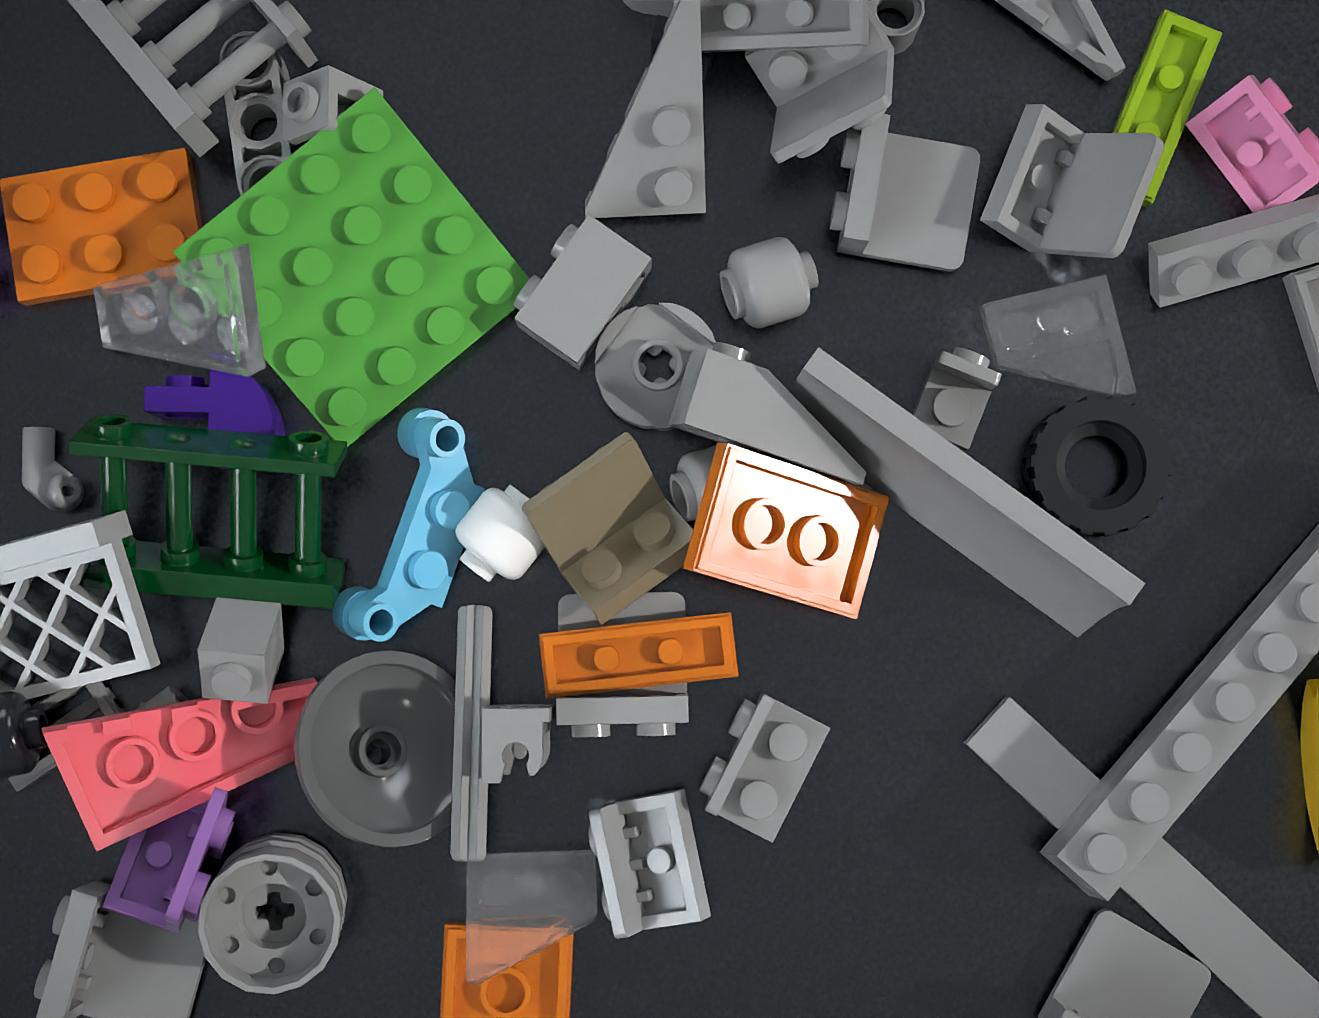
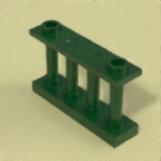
(242, 569)

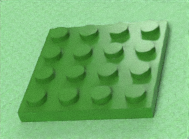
(364, 267)

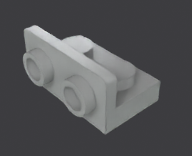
(764, 766)

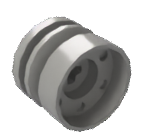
(248, 939)

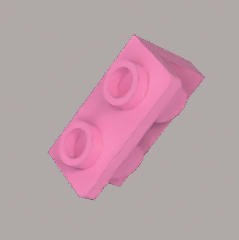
(1258, 144)

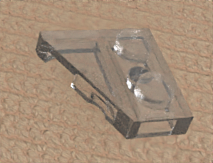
(1061, 337)

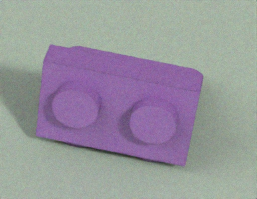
(163, 865)

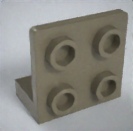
(610, 528)

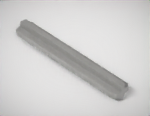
(471, 695)

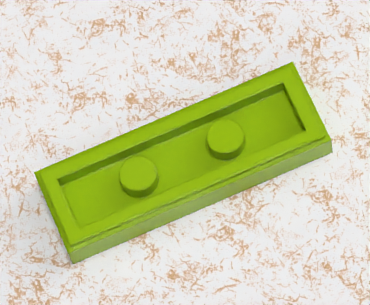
(1167, 85)

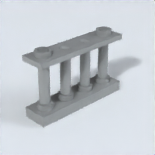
(154, 62)

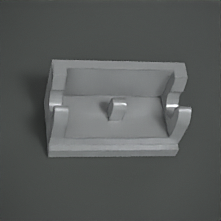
(517, 726)

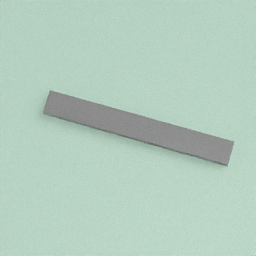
(1164, 880)

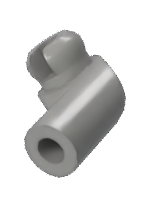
(43, 475)

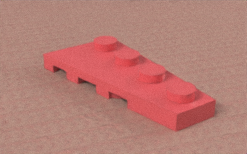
(170, 757)

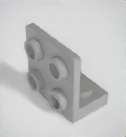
(825, 90)

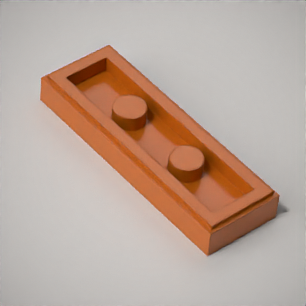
(638, 655)

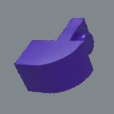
(228, 403)

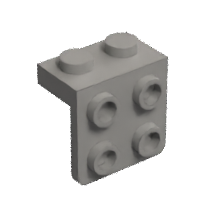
(1070, 187)
(905, 198)
(650, 708)
(117, 964)
(1126, 975)

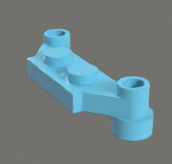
(426, 541)

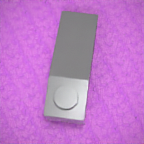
(750, 408)

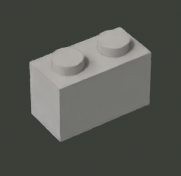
(581, 291)

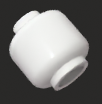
(498, 535)

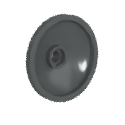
(410, 714)

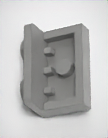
(648, 863)

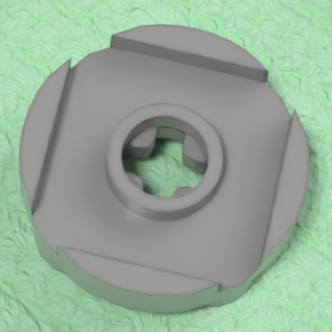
(620, 366)

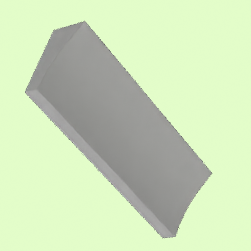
(964, 500)

